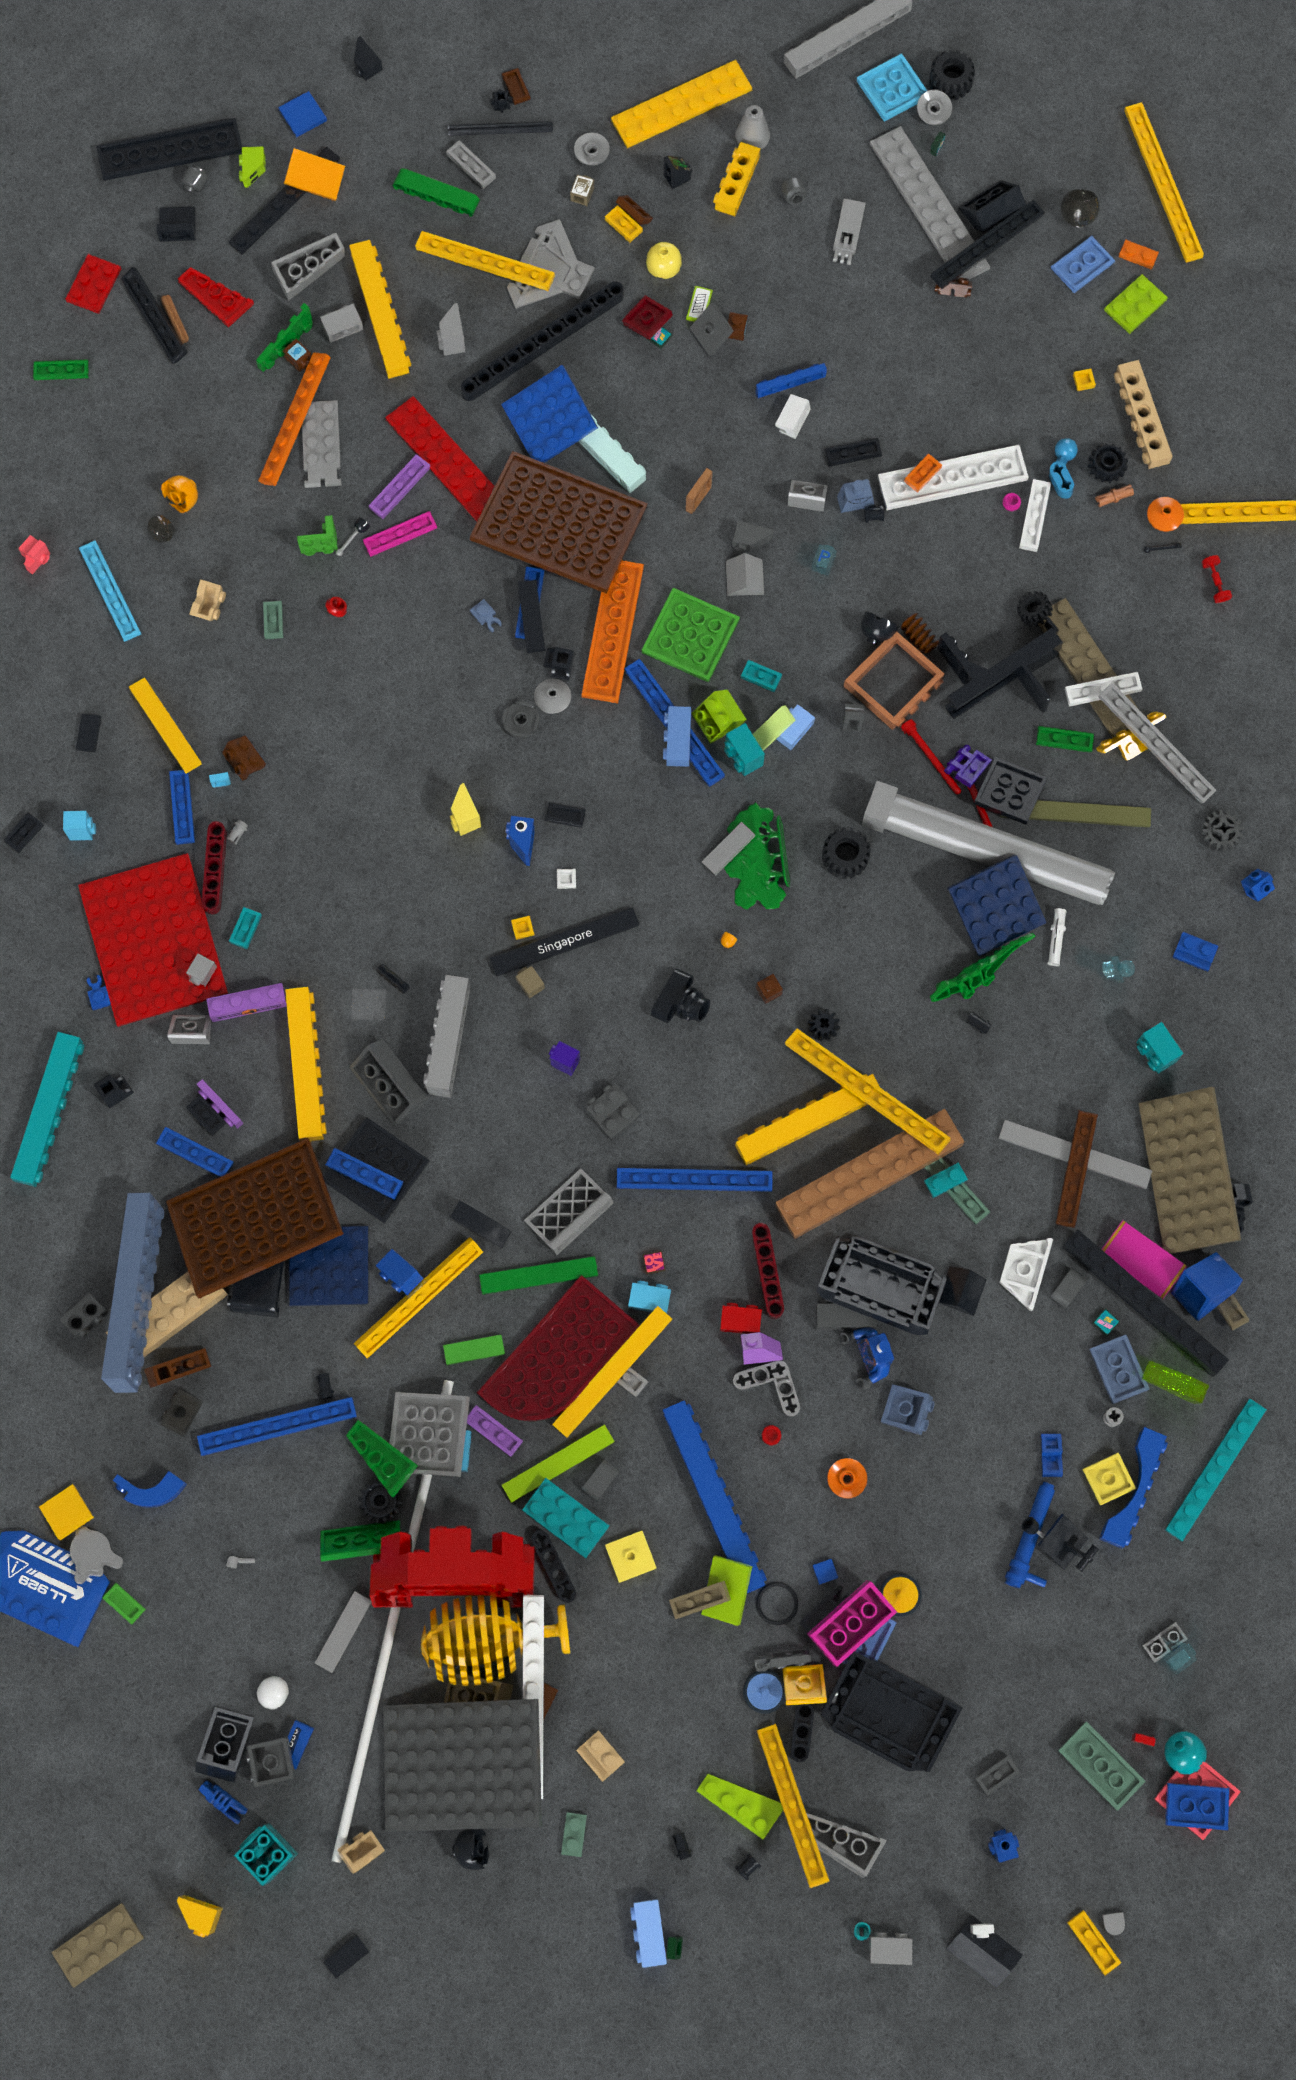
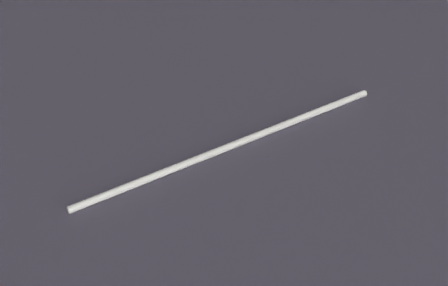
(380, 1673)

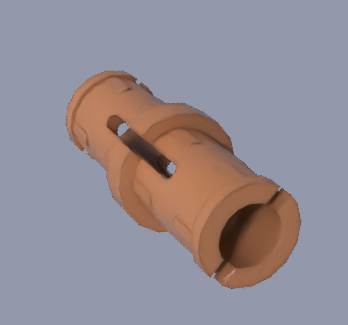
(1114, 495)

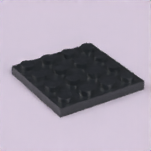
(385, 1152)

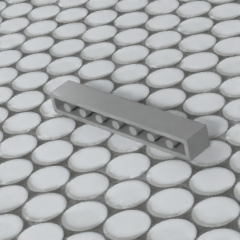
(844, 34)

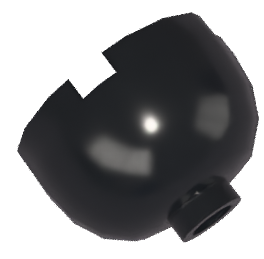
(877, 628)
(470, 1849)

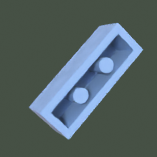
(648, 1933)

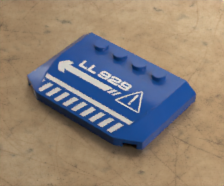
(42, 1590)

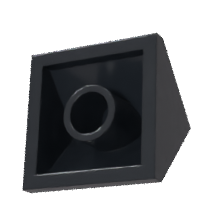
(962, 1290)

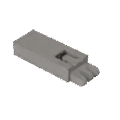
(849, 222)

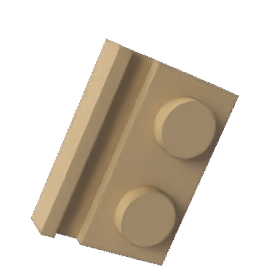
(600, 1756)

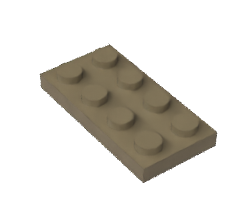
(97, 1945)

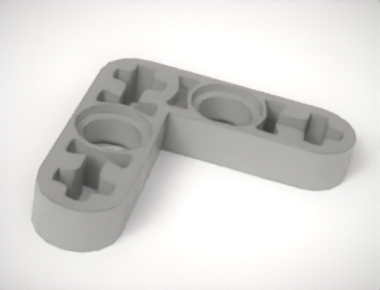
(778, 1380)

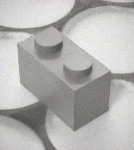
(341, 322)
(890, 1949)

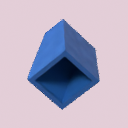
(1206, 1285)

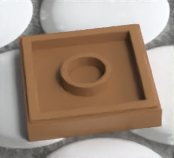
(699, 491)

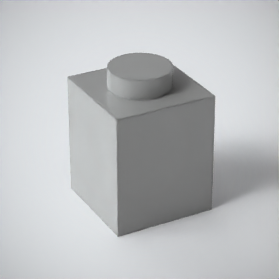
(201, 970)

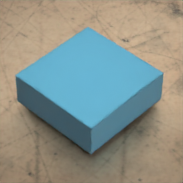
(220, 779)

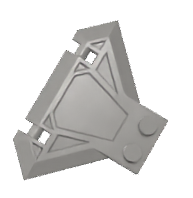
(554, 256)

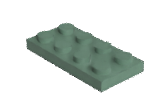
(1101, 1766)

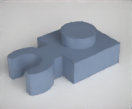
(484, 613)

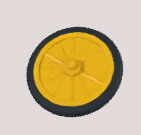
(902, 1593)

